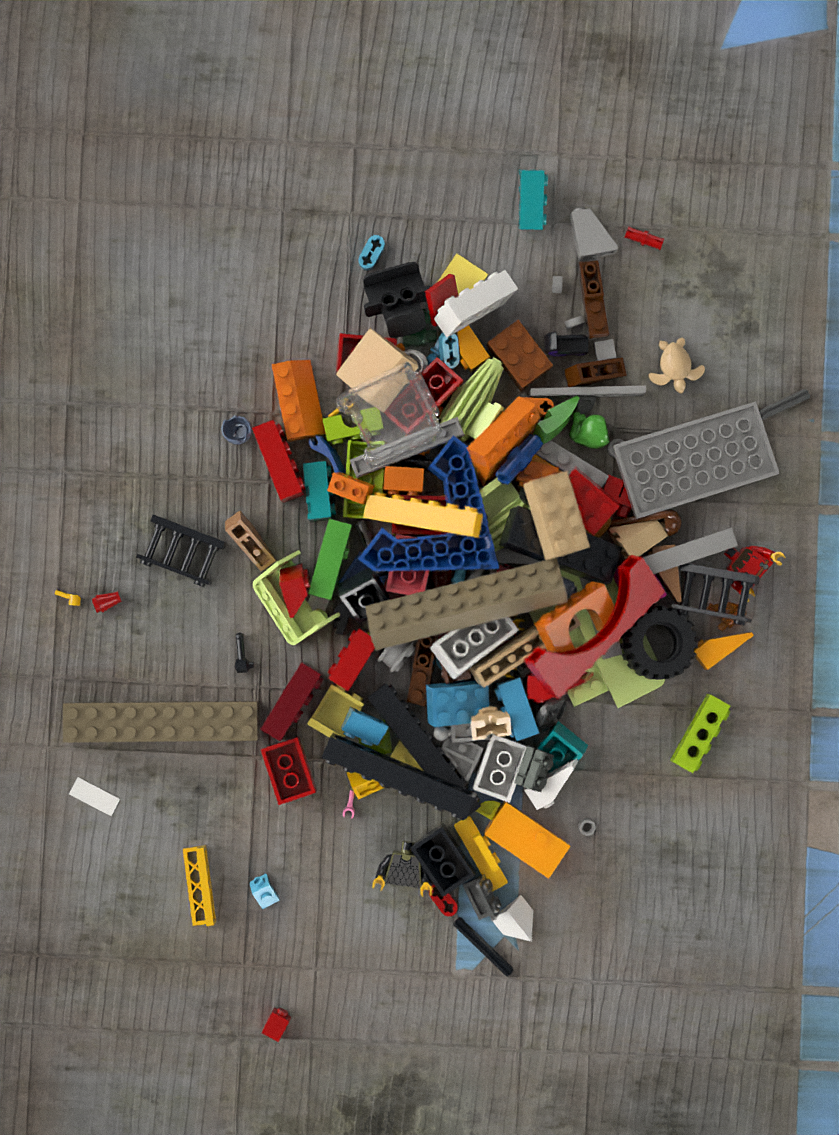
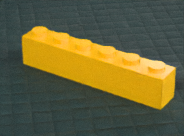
(421, 515)

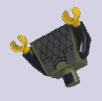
(403, 870)

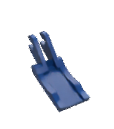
(324, 448)

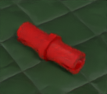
(644, 238)

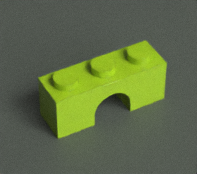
(337, 431)

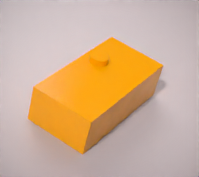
(526, 839)

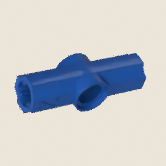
(519, 459)

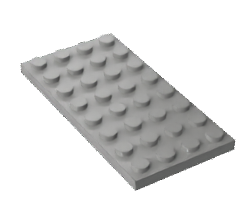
(695, 460)

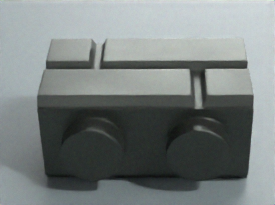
(534, 769)

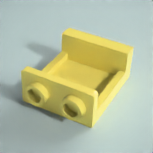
(333, 710)

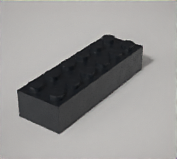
(592, 563)

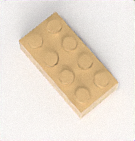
(556, 515)

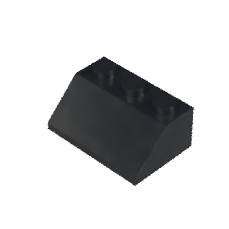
(443, 860)

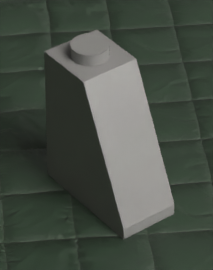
(590, 235)

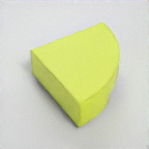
(488, 808)

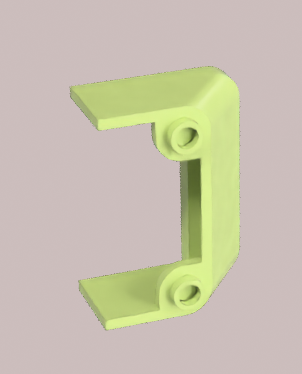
(305, 620)

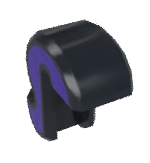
(565, 344)

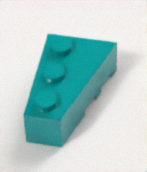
(532, 199)
(318, 498)

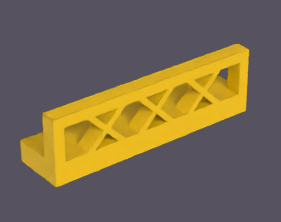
(206, 887)

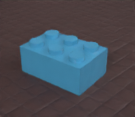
(455, 702)
(518, 708)

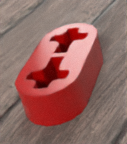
(440, 904)

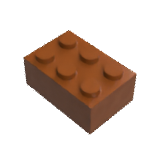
(520, 355)

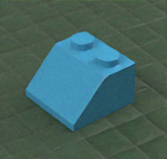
(364, 726)

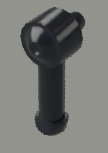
(242, 665)

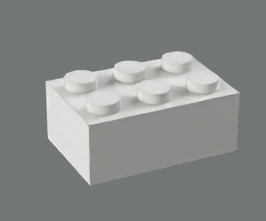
(499, 767)

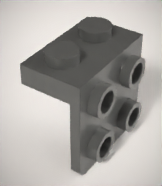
(482, 897)

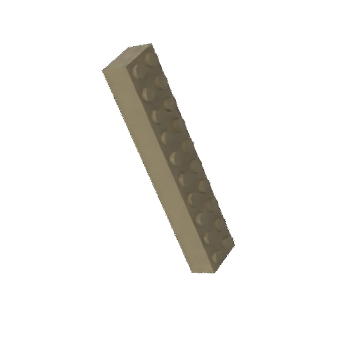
(466, 603)
(161, 721)

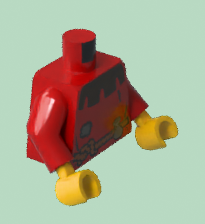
(751, 560)

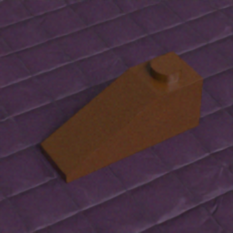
(595, 372)

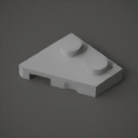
(463, 756)

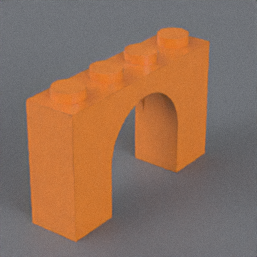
(555, 625)

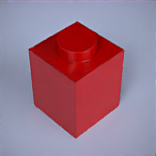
(276, 1024)

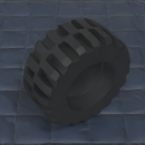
(682, 650)

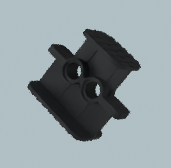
(394, 287)

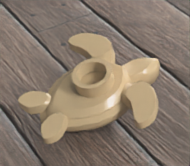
(676, 366)

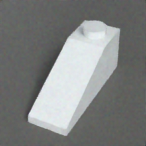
(555, 782)

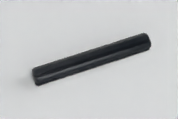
(483, 946)

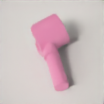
(350, 805)

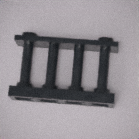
(178, 532)
(709, 575)

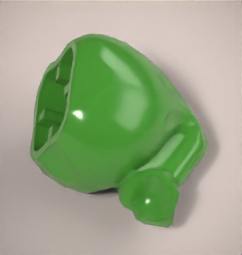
(589, 431)

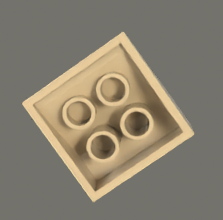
(371, 358)

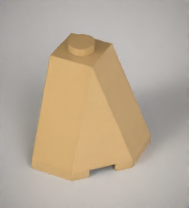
(637, 537)

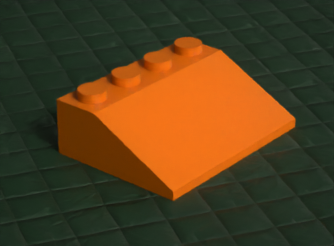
(502, 436)

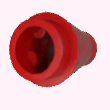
(105, 601)

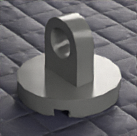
(548, 712)

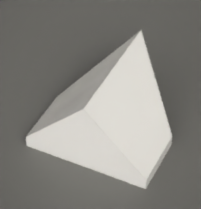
(516, 919)

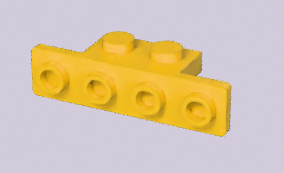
(479, 850)

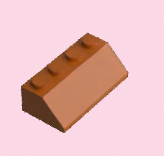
(298, 399)

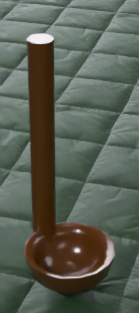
(671, 518)

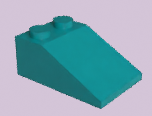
(563, 745)

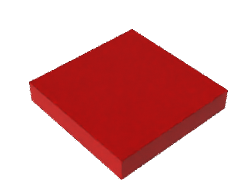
(439, 294)

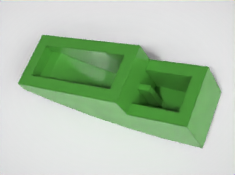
(555, 420)

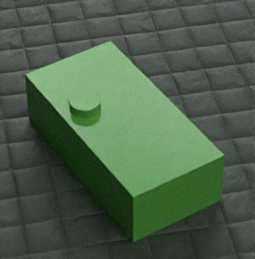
(331, 559)

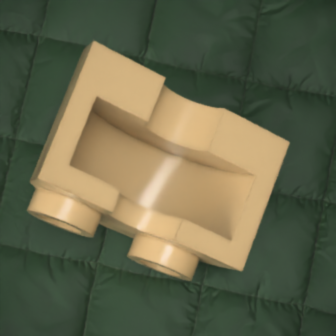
(490, 721)

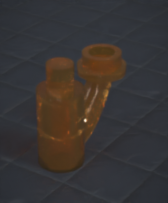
(726, 623)

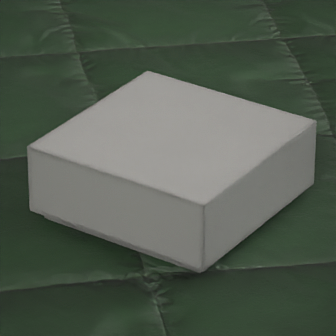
(605, 350)

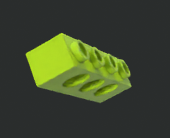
(699, 722)

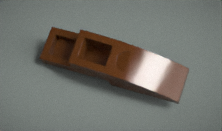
(593, 299)
(422, 671)

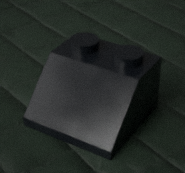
(360, 591)

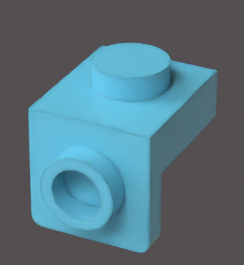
(263, 891)

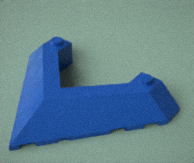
(446, 550)

